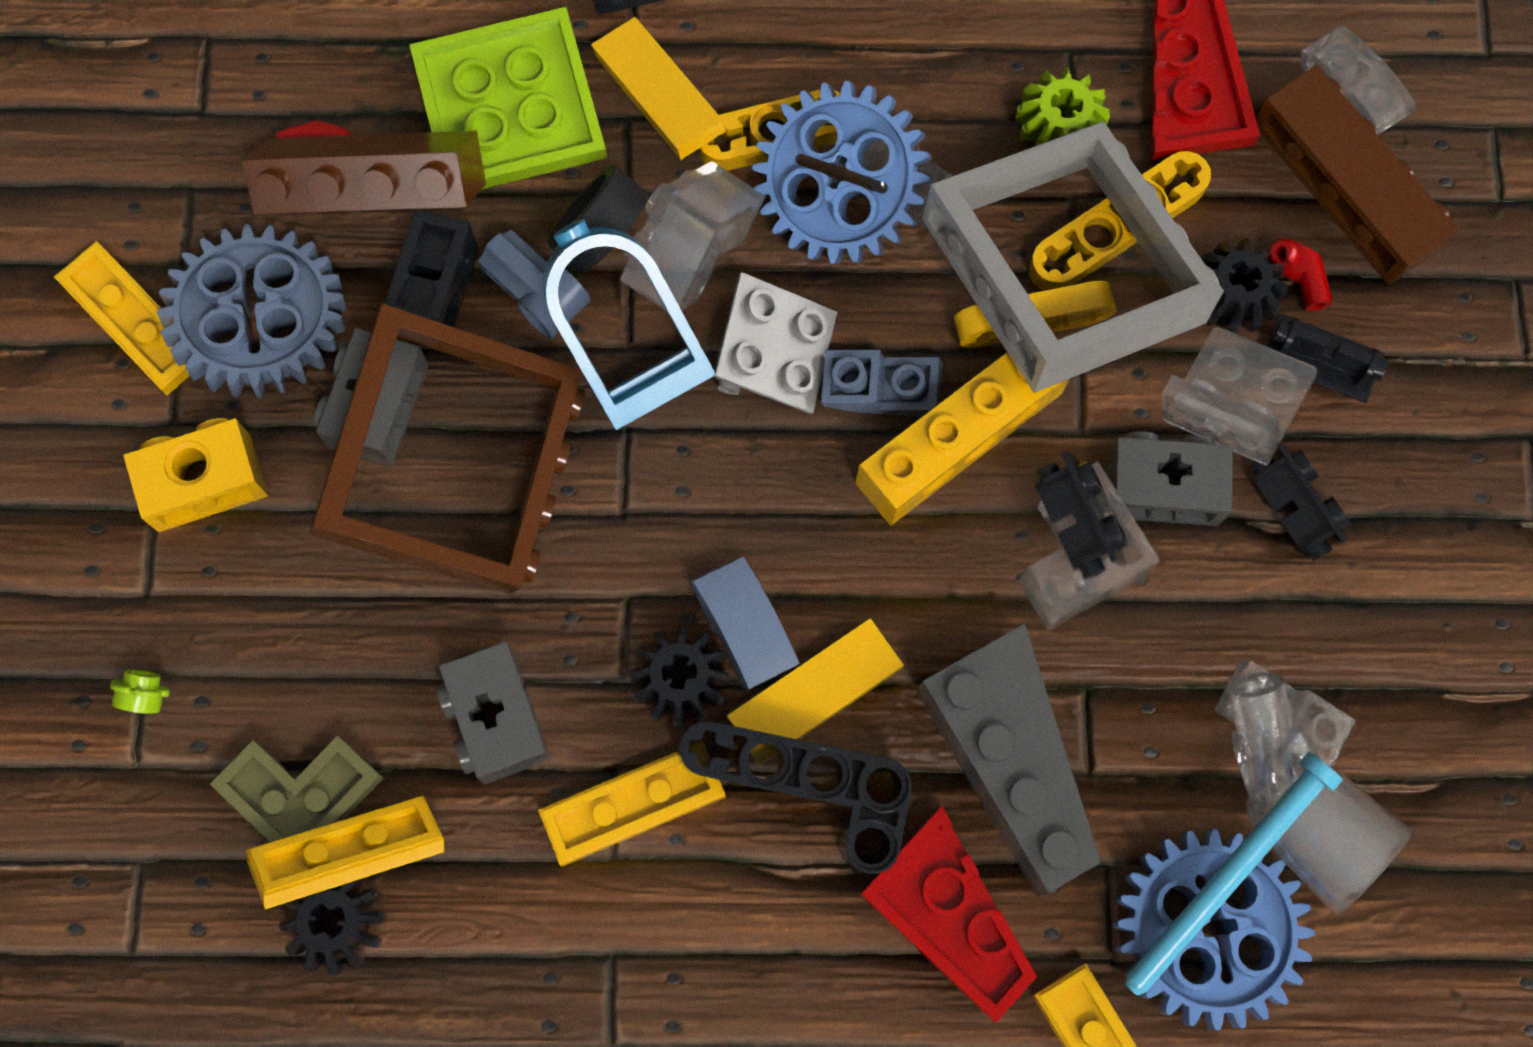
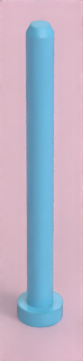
(1233, 872)

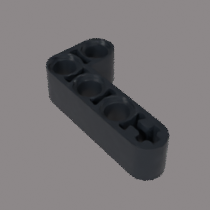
(791, 778)

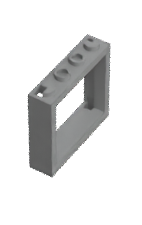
(1003, 299)

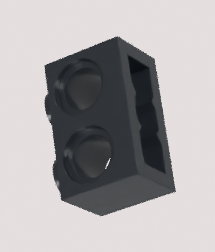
(434, 267)

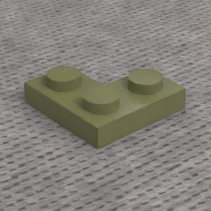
(290, 805)

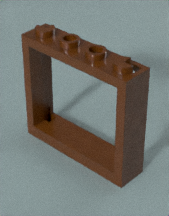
(550, 458)

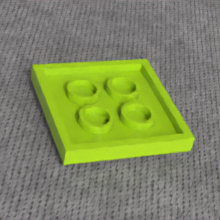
(519, 91)

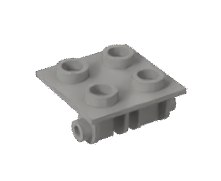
(774, 344)

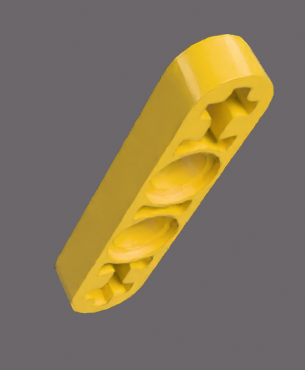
(1091, 258)

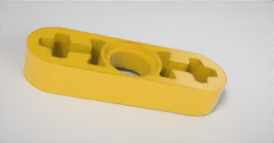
(753, 117)
(1059, 307)

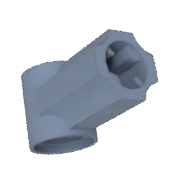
(520, 274)

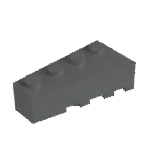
(1013, 755)

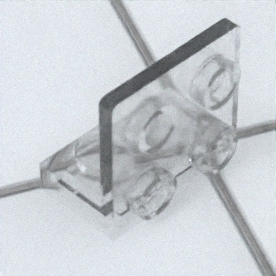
(1238, 394)

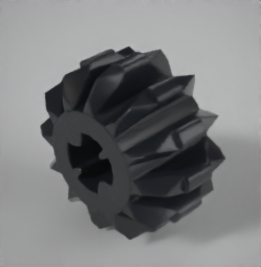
(1248, 285)
(665, 663)
(330, 946)

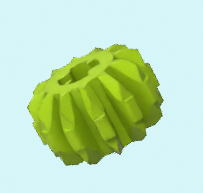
(1054, 97)

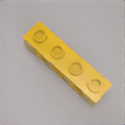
(950, 438)

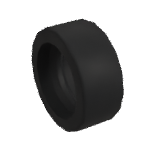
(606, 201)

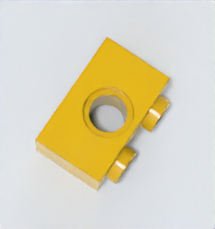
(228, 481)

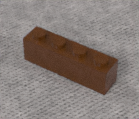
(365, 172)
(1354, 174)

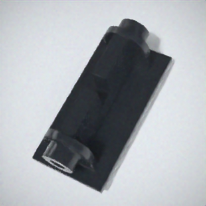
(1340, 363)
(1316, 519)
(1094, 535)

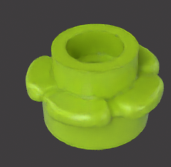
(138, 692)

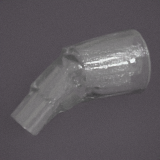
(1343, 834)

